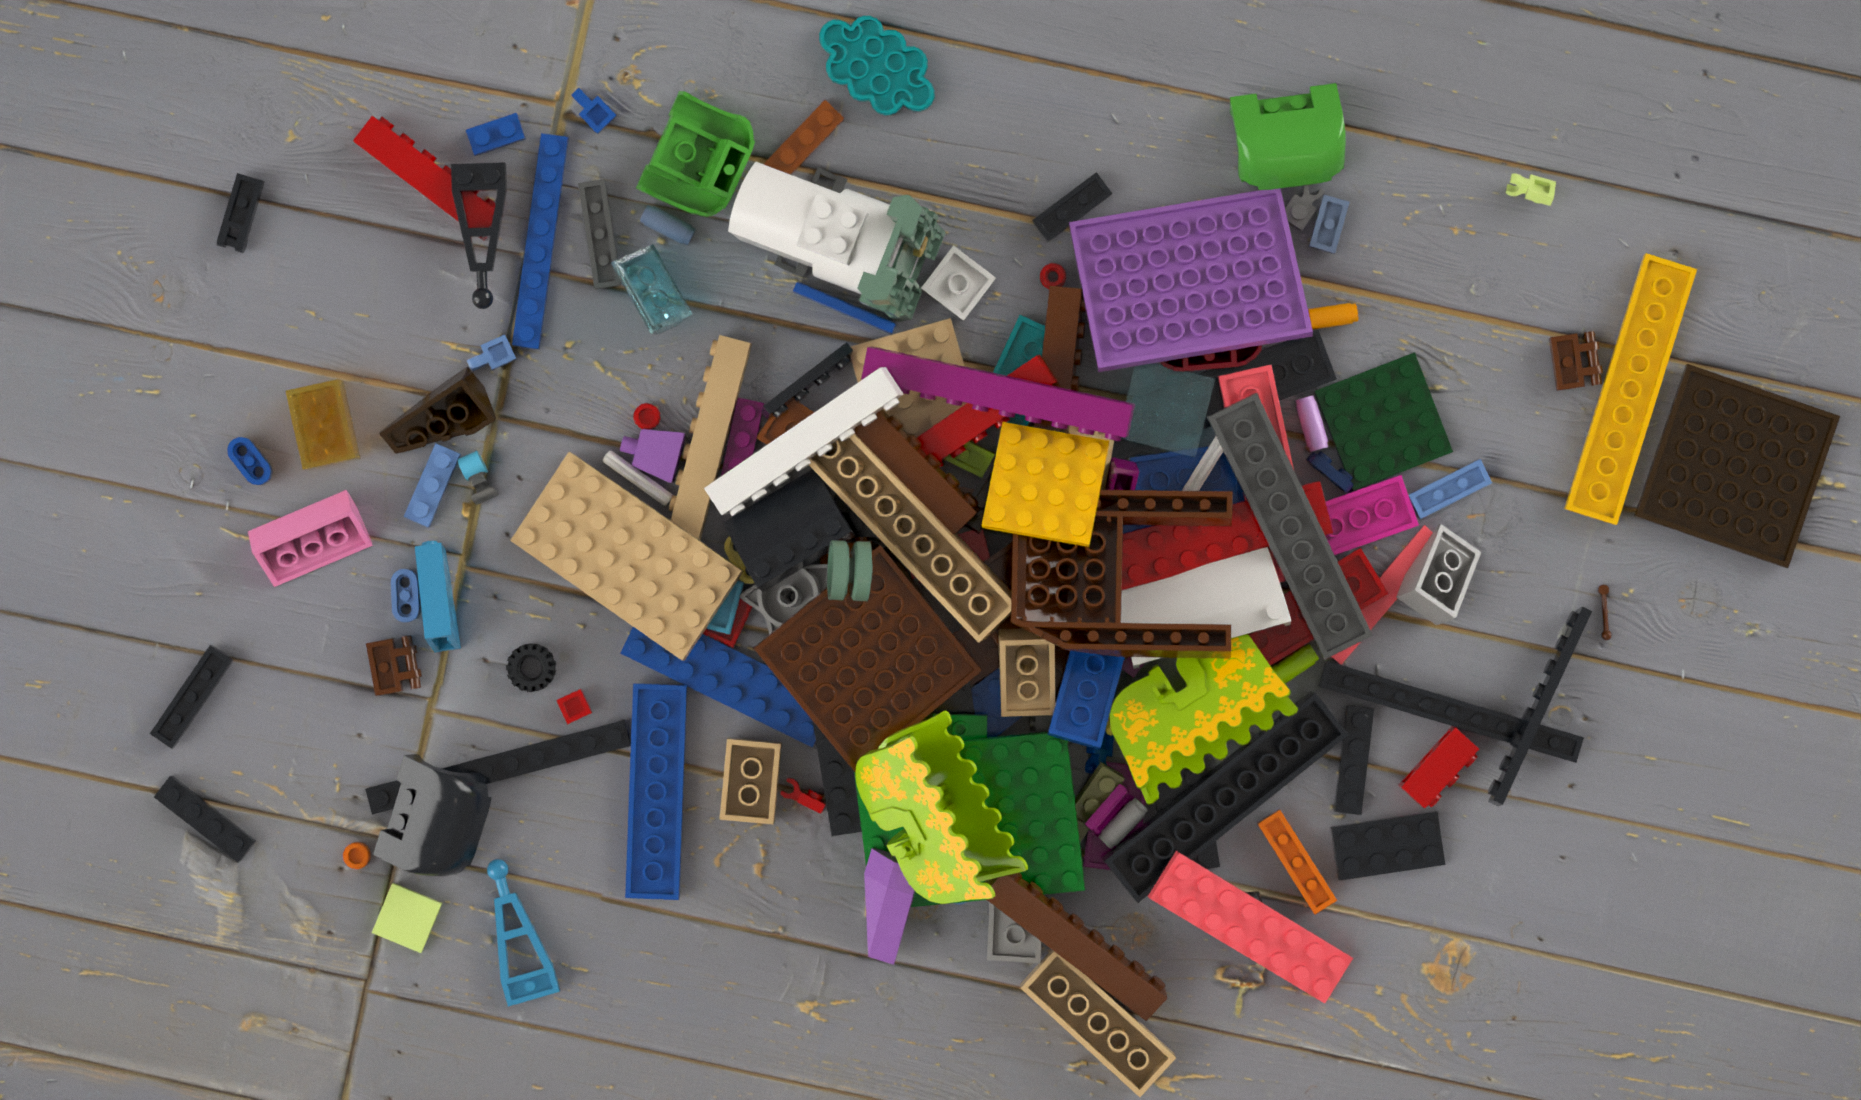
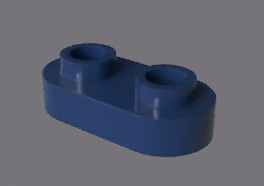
(1339, 478)

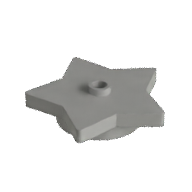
(776, 601)

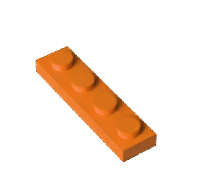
(1297, 861)

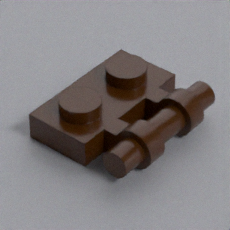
(1567, 361)
(385, 666)

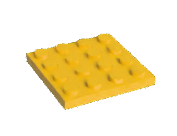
(1045, 484)

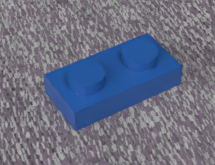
(495, 134)

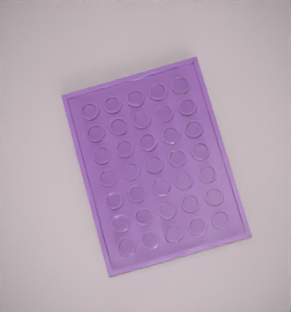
(1190, 279)

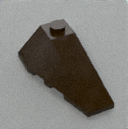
(449, 411)

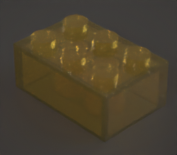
(322, 424)

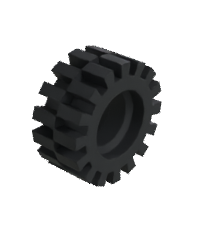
(519, 679)

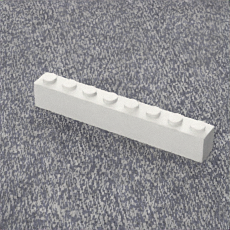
(804, 441)

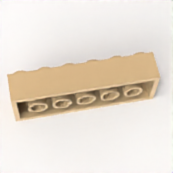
(1098, 1022)

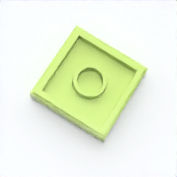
(407, 917)

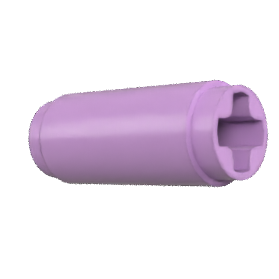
(1311, 423)

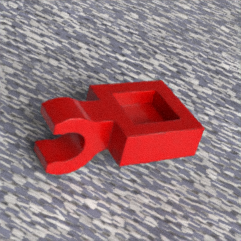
(811, 799)

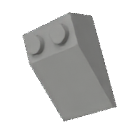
(1439, 576)

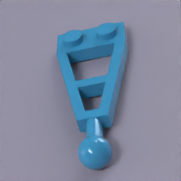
(530, 984)

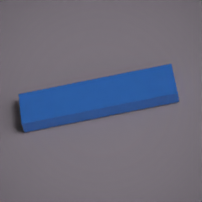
(844, 307)

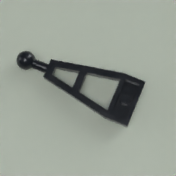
(480, 177)

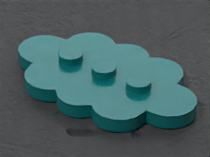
(877, 65)

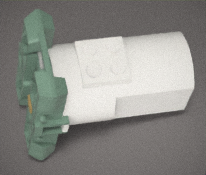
(840, 235)

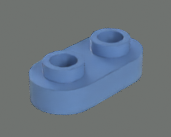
(405, 595)

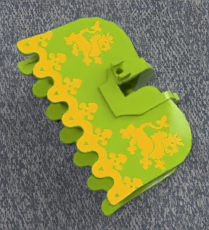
(1174, 731)
(948, 830)

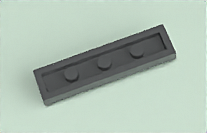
(599, 233)

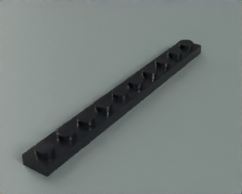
(1445, 710)
(522, 759)

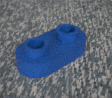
(250, 461)

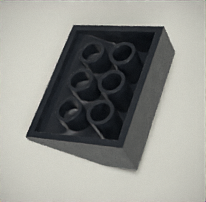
(787, 530)

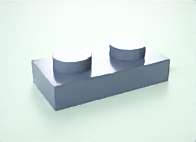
(1329, 224)

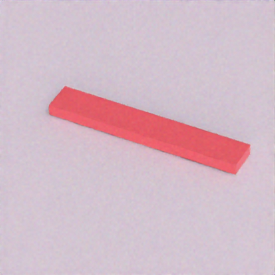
(1392, 580)

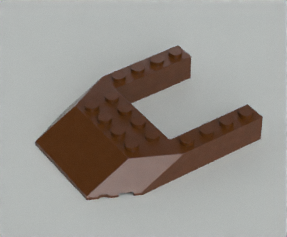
(1076, 591)

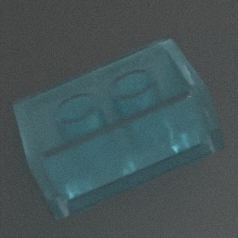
(652, 289)

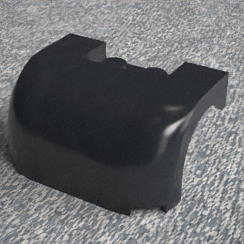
(434, 819)

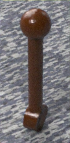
(1603, 590)

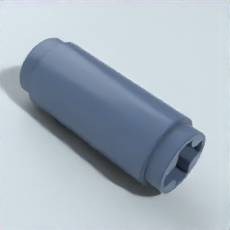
(667, 224)

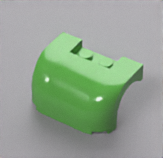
(1289, 138)
(698, 157)

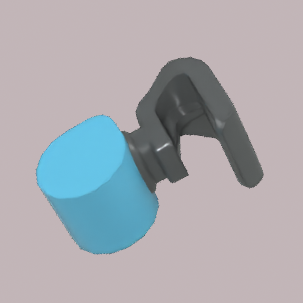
(474, 470)

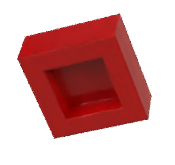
(574, 706)

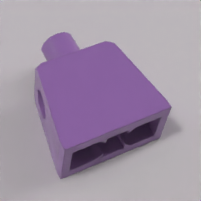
(656, 452)

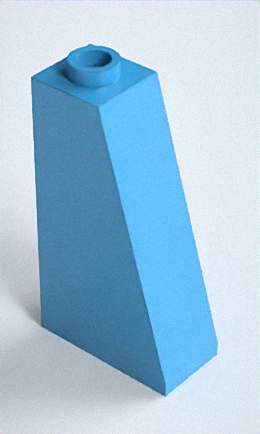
(436, 597)

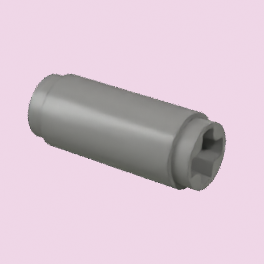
(1123, 823)

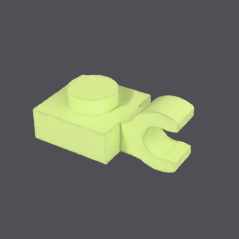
(1535, 188)

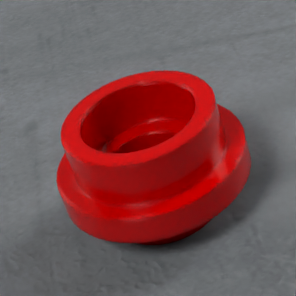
(1052, 267)

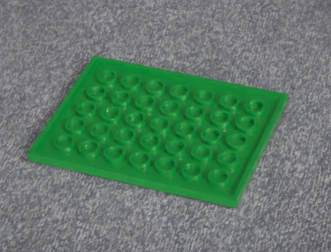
(1035, 794)

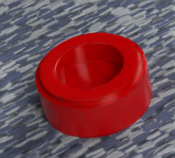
(647, 416)

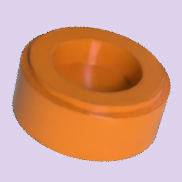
(357, 855)

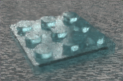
(1168, 408)

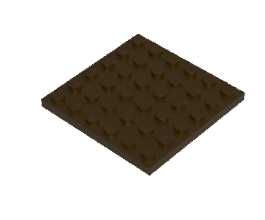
(1737, 466)

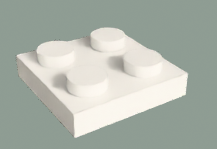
(958, 283)

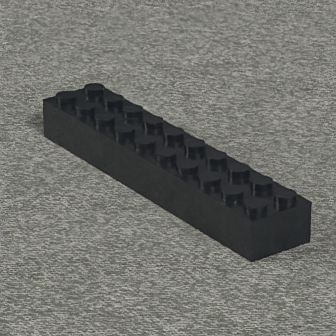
(1226, 795)

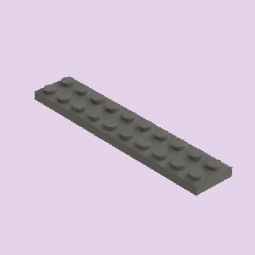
(1289, 525)

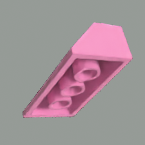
(309, 538)

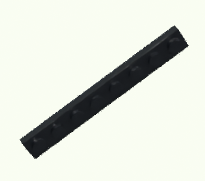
(1533, 716)

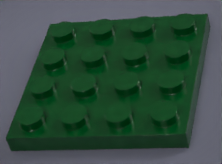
(1383, 421)

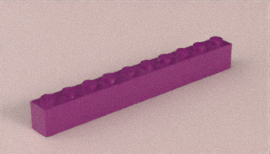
(1003, 393)

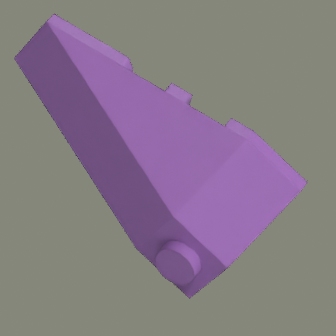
(887, 905)

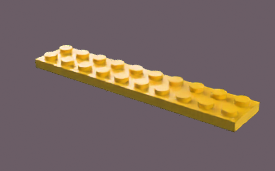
(1630, 389)

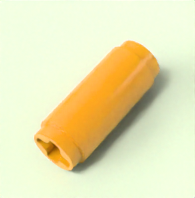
(1333, 315)

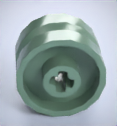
(852, 571)

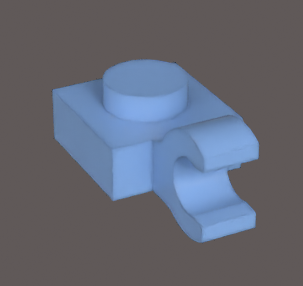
(496, 354)

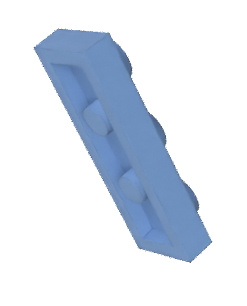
(432, 485)
(1449, 489)

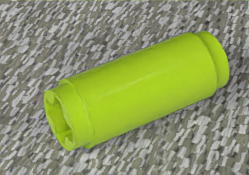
(1295, 663)

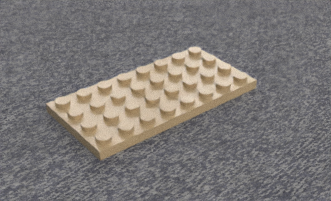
(627, 556)

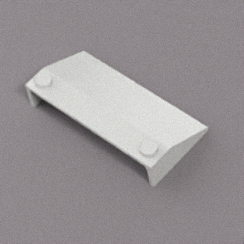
(1228, 591)

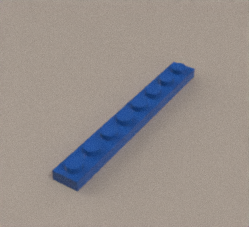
(540, 241)

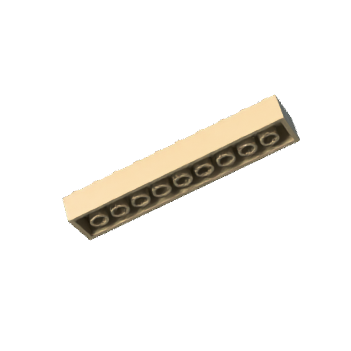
(916, 536)

